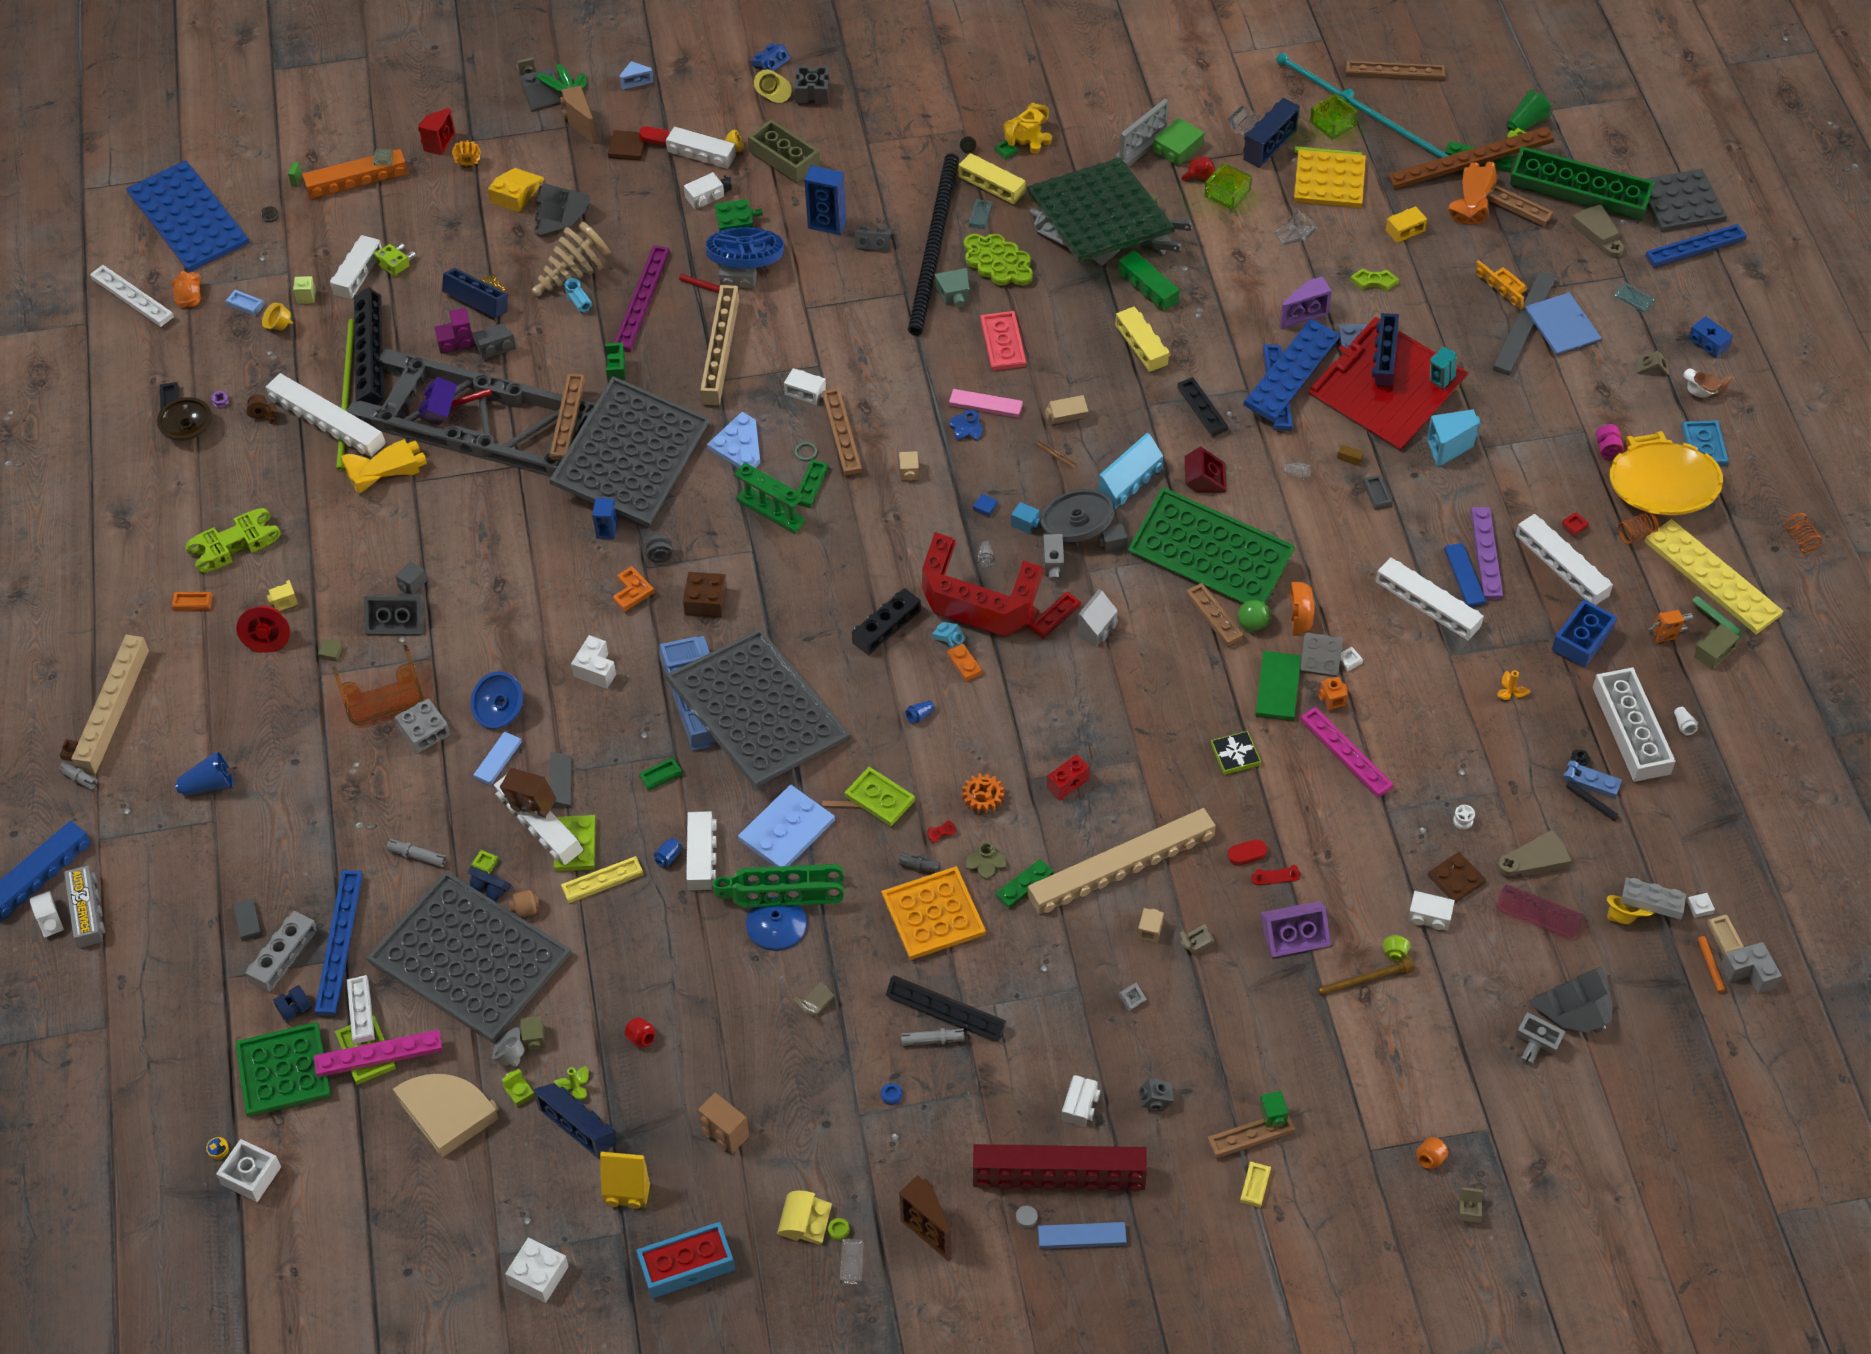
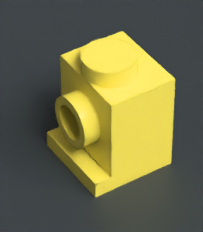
(282, 597)

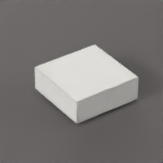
(1350, 659)

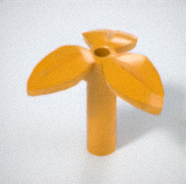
(1509, 682)

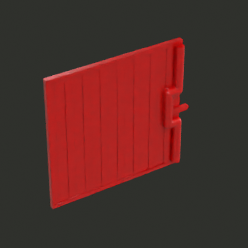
(1386, 411)

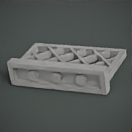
(1136, 146)

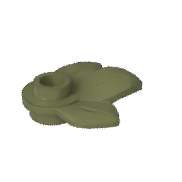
(986, 863)

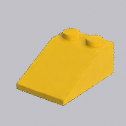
(514, 189)
(624, 1180)

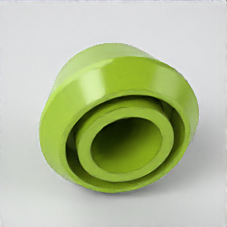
(1396, 947)

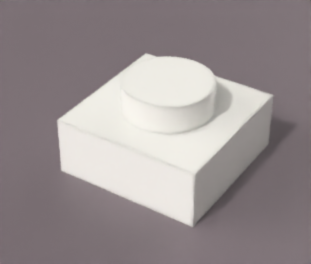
(1700, 905)

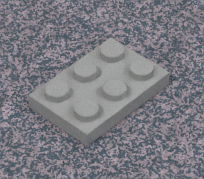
(1653, 898)

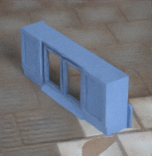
(673, 656)

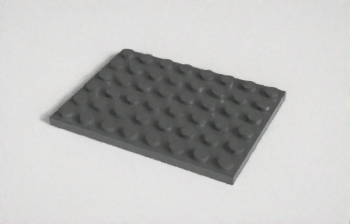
(630, 451)
(757, 707)
(469, 956)

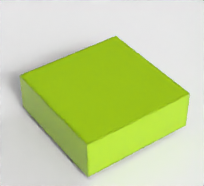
(485, 861)

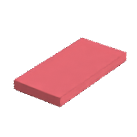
(1003, 341)

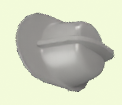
(509, 1048)

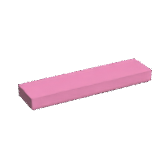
(985, 403)

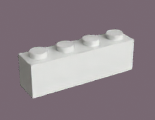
(700, 147)
(355, 267)
(700, 850)

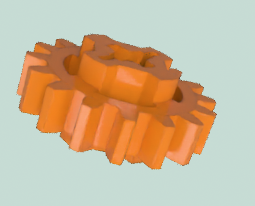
(983, 792)

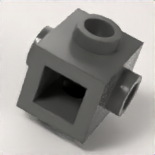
(1156, 1094)

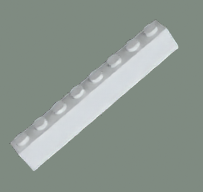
(325, 415)

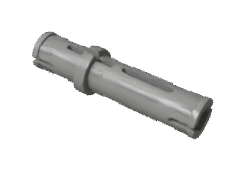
(408, 850)
(931, 1037)

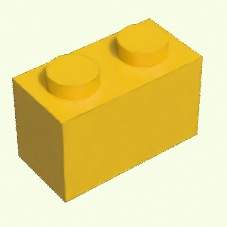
(1406, 224)

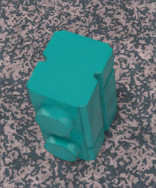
(1443, 367)

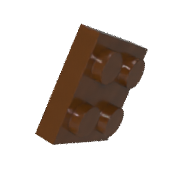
(1456, 877)

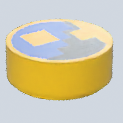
(217, 1148)

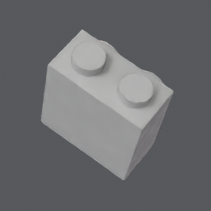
(422, 725)

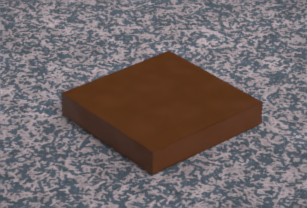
(626, 145)

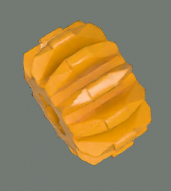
(466, 153)

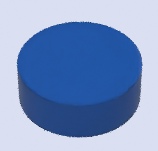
(891, 1094)

